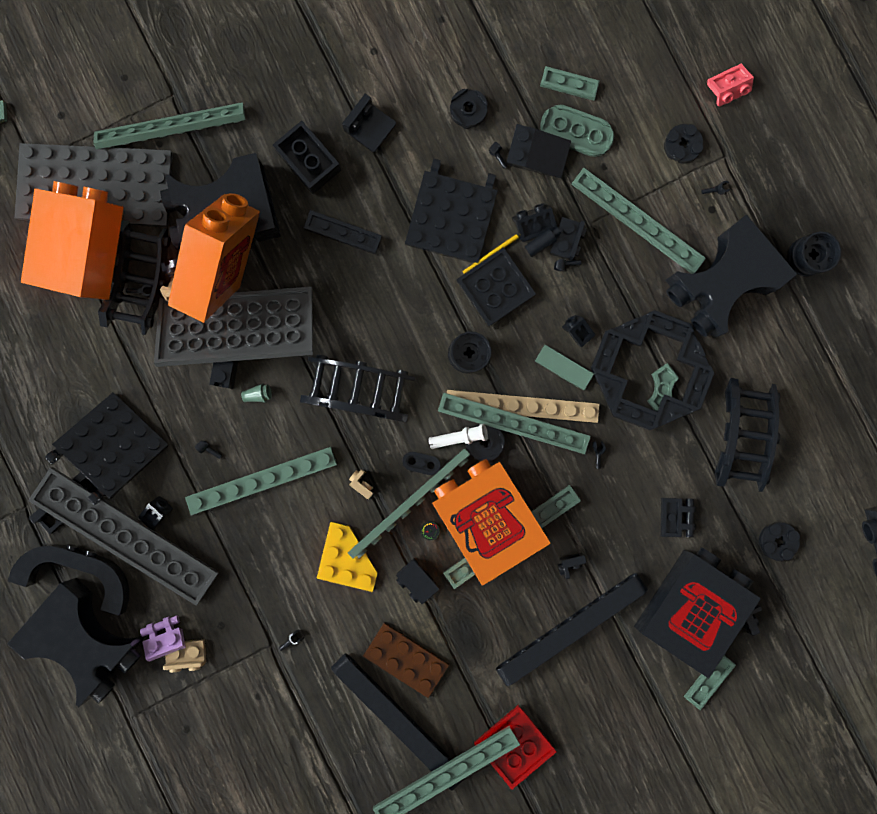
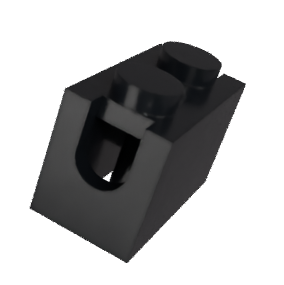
(224, 373)
(417, 581)

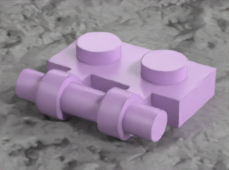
(165, 643)

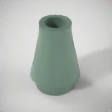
(259, 393)

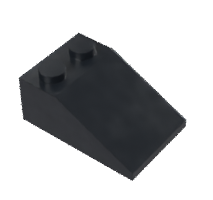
(538, 151)

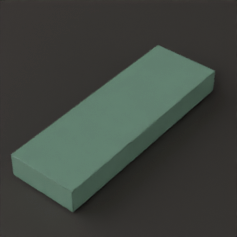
(569, 83)
(564, 367)
(704, 688)

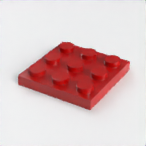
(527, 757)

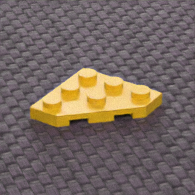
(339, 566)

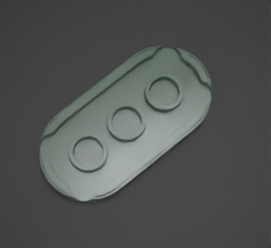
(587, 132)

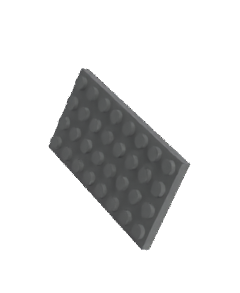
(128, 175)
(242, 329)

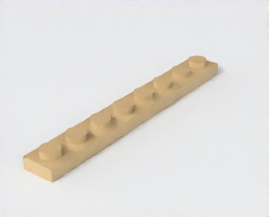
(536, 406)

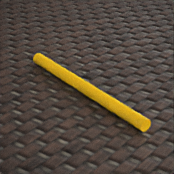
(506, 243)

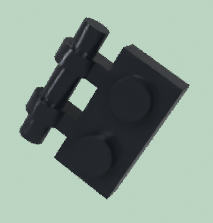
(672, 517)

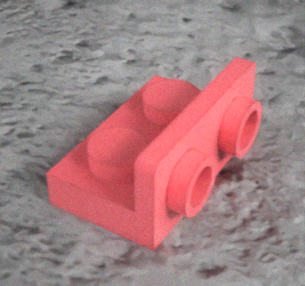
(731, 84)

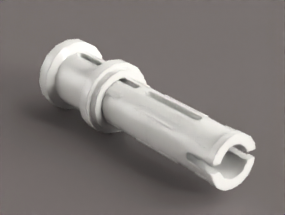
(467, 435)

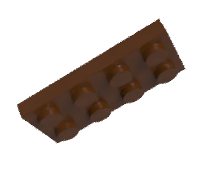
(406, 660)

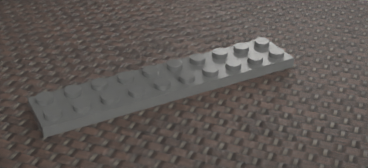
(123, 536)

